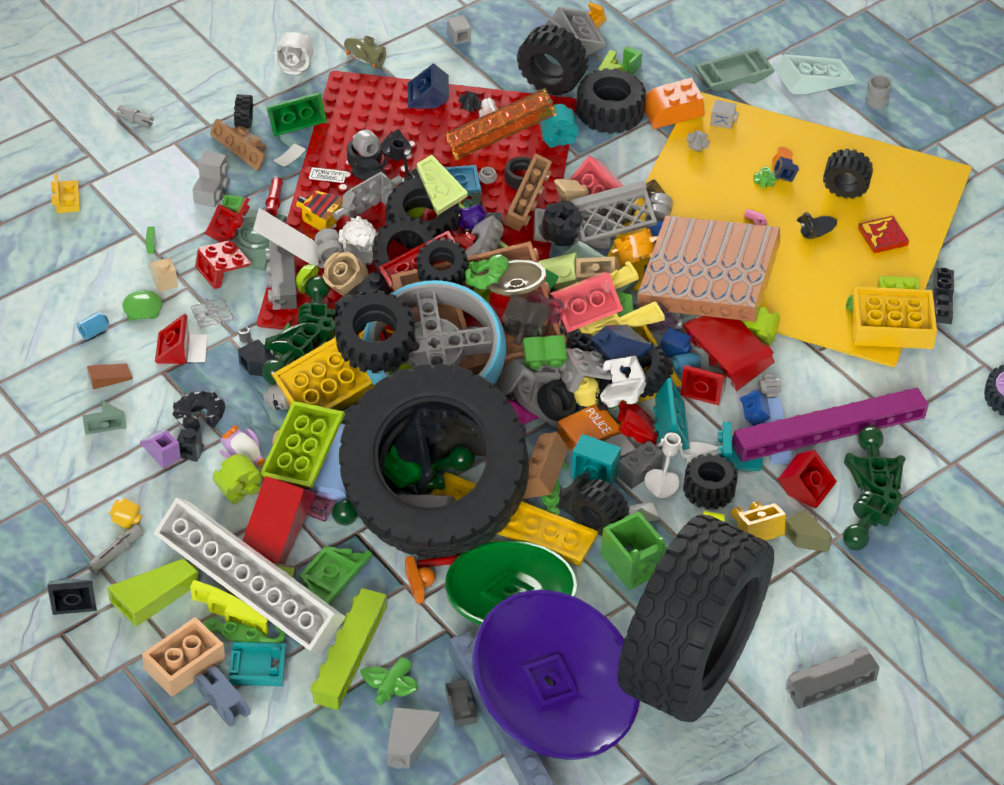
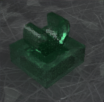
(476, 199)

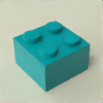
(597, 458)

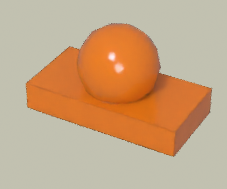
(418, 578)

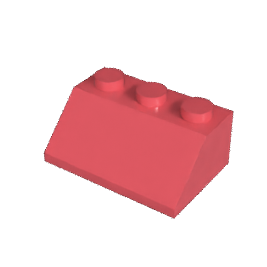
(595, 176)
(588, 301)

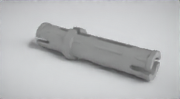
(122, 543)

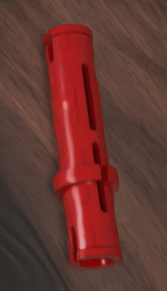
(273, 200)

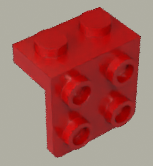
(225, 221)

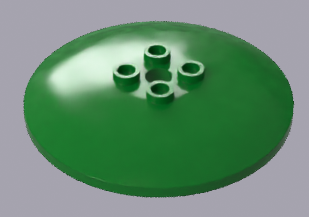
(493, 570)

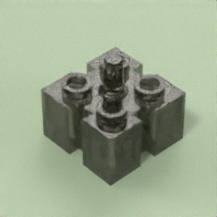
(526, 319)

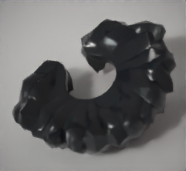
(195, 402)

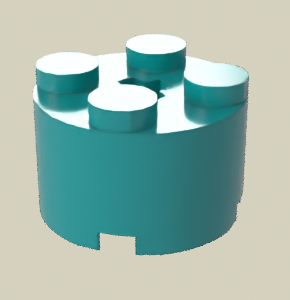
(561, 128)

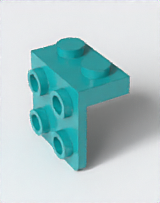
(726, 450)

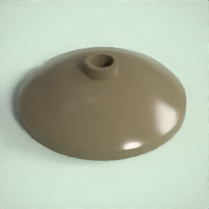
(520, 278)

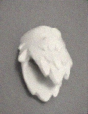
(358, 239)

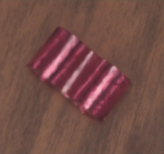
(555, 304)

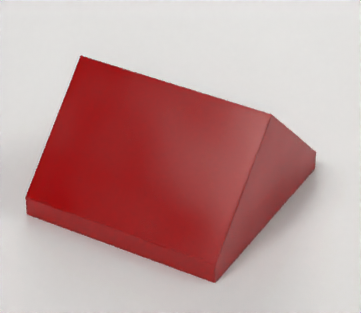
(173, 342)

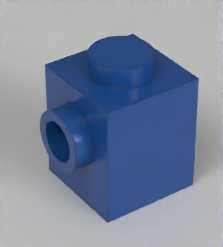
(675, 343)

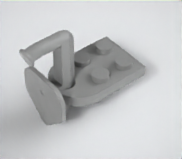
(524, 389)

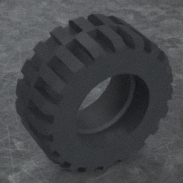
(562, 47)
(608, 115)
(413, 195)
(368, 309)

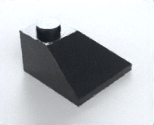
(71, 596)

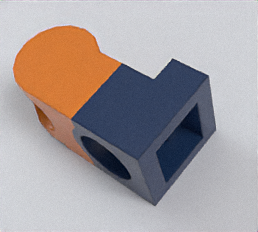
(783, 165)

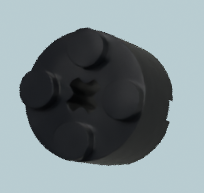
(561, 223)

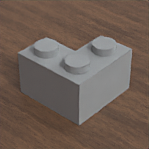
(212, 179)

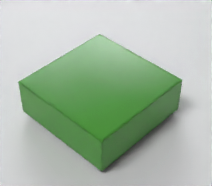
(232, 202)
(150, 240)

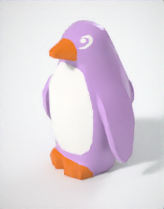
(245, 444)

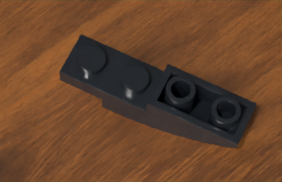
(943, 294)

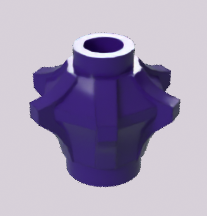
(471, 216)

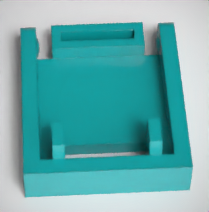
(252, 664)

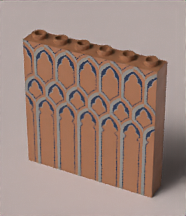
(710, 267)

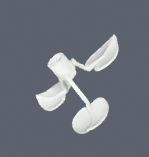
(664, 483)

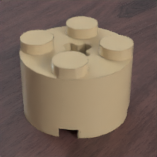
(344, 272)

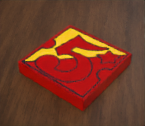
(883, 234)

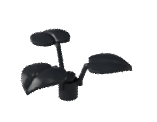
(393, 146)

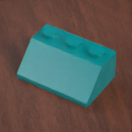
(671, 413)

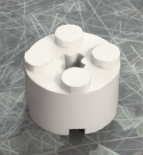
(294, 53)

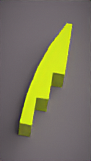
(228, 606)

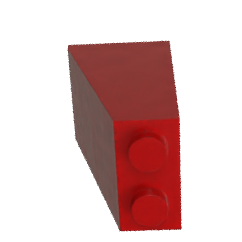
(277, 518)

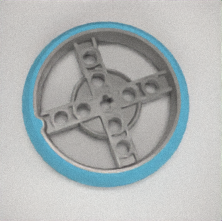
(427, 296)

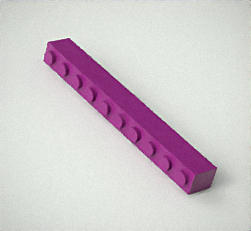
(828, 424)

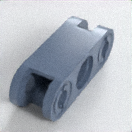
(222, 695)

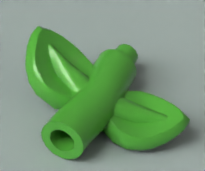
(390, 681)

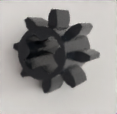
(469, 101)
(583, 342)

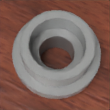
(487, 175)

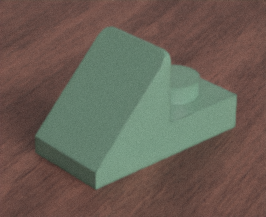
(107, 420)

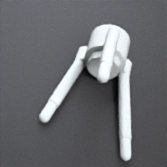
(487, 106)

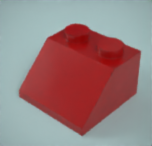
(703, 385)
(807, 479)

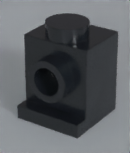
(193, 440)

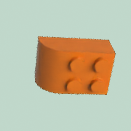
(673, 103)

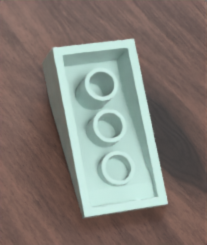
(812, 74)

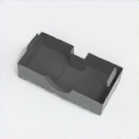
(459, 700)

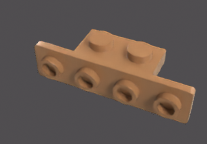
(240, 142)

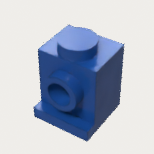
(755, 408)

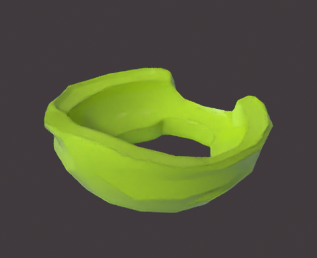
(304, 274)

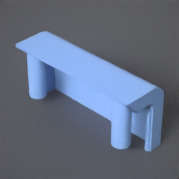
(329, 481)

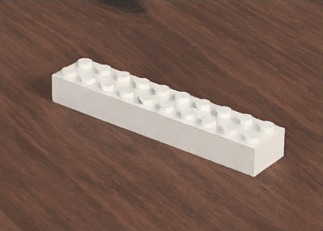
(249, 575)

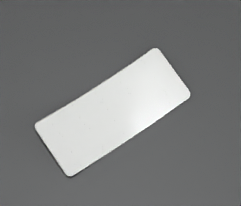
(290, 155)

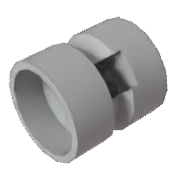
(878, 92)
(661, 205)
(327, 243)

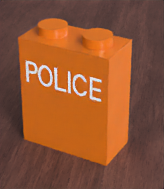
(587, 422)

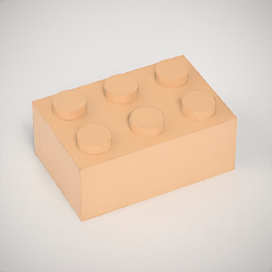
(183, 656)

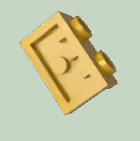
(66, 195)

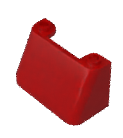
(730, 347)

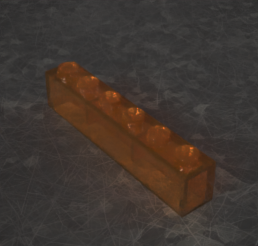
(500, 124)

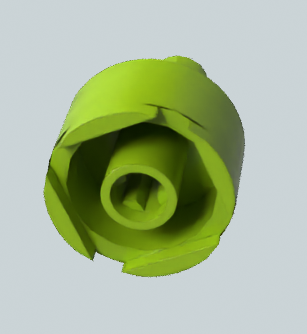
(765, 326)
(237, 478)

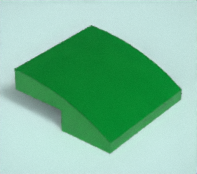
(401, 472)

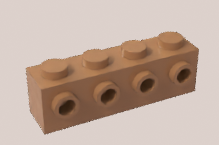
(528, 190)

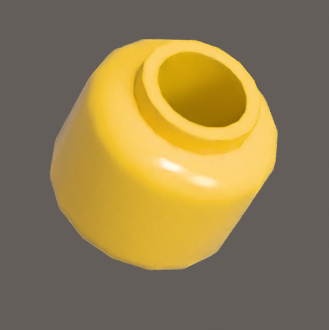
(125, 513)

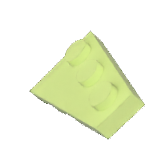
(440, 185)

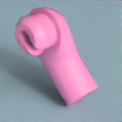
(758, 218)

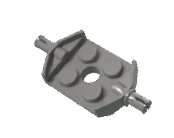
(366, 195)

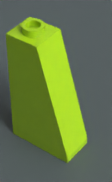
(152, 591)

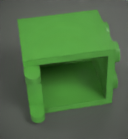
(647, 549)

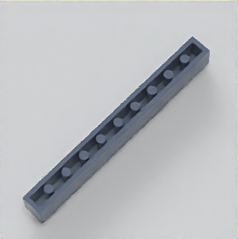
(521, 760)

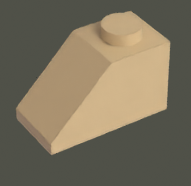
(570, 190)
(163, 274)

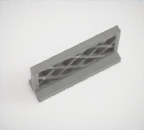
(625, 194)

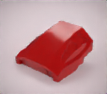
(636, 423)

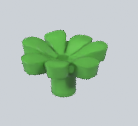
(765, 177)

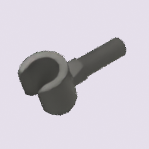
(245, 337)

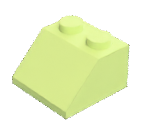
(564, 267)

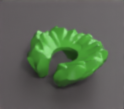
(496, 264)

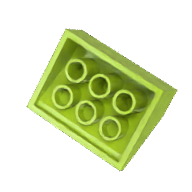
(302, 444)

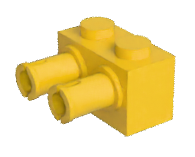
(761, 521)

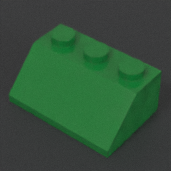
(296, 114)

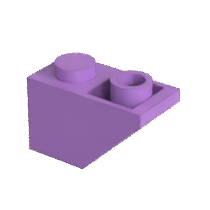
(162, 448)

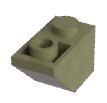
(807, 533)

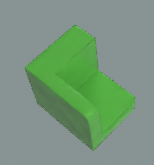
(631, 59)

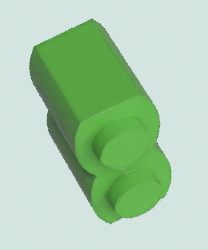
(544, 351)

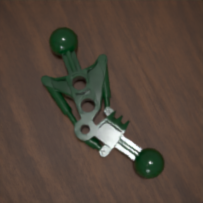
(314, 328)
(459, 459)
(873, 475)

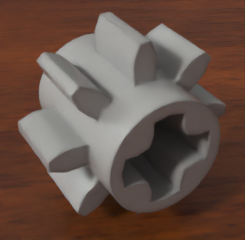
(698, 141)
(769, 386)

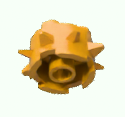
(634, 246)

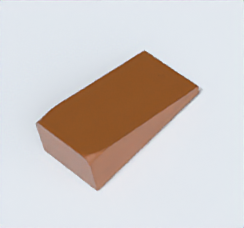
(108, 374)

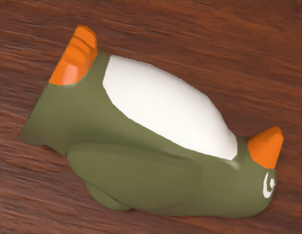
(366, 50)

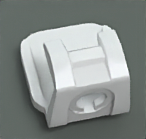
(623, 387)

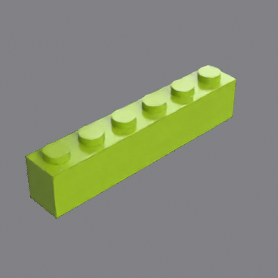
(349, 649)

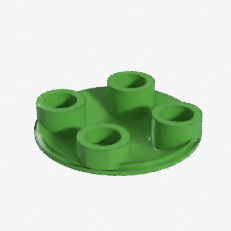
(142, 305)

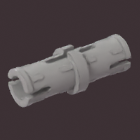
(134, 116)

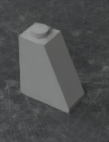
(410, 735)

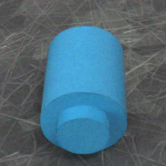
(93, 325)

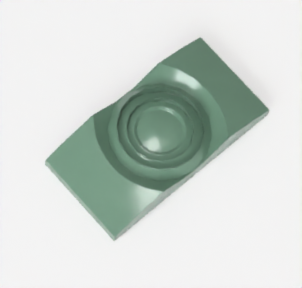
(735, 69)
(252, 243)

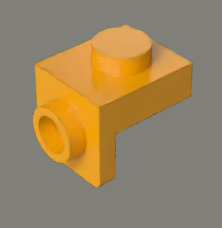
(597, 14)

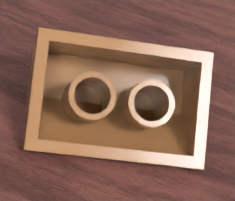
(545, 465)

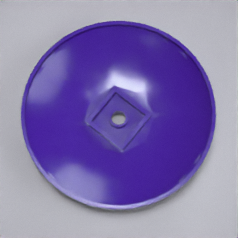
(575, 647)

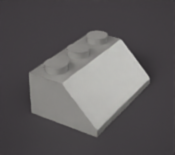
(582, 26)

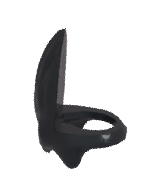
(816, 226)

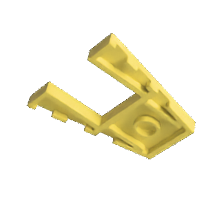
(645, 315)

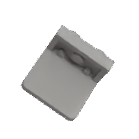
(582, 364)

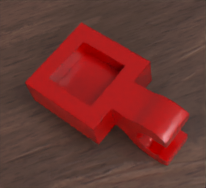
(499, 305)

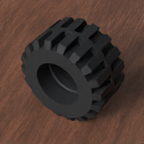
(846, 184)
(442, 251)
(657, 373)
(710, 493)
(599, 505)

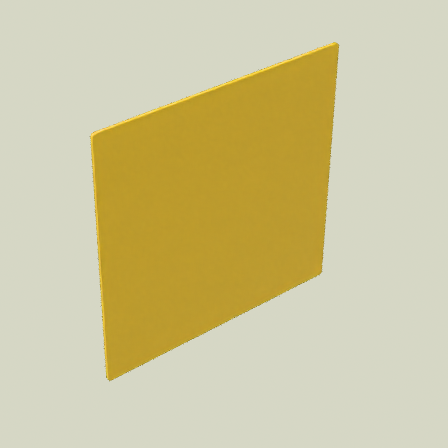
(817, 274)

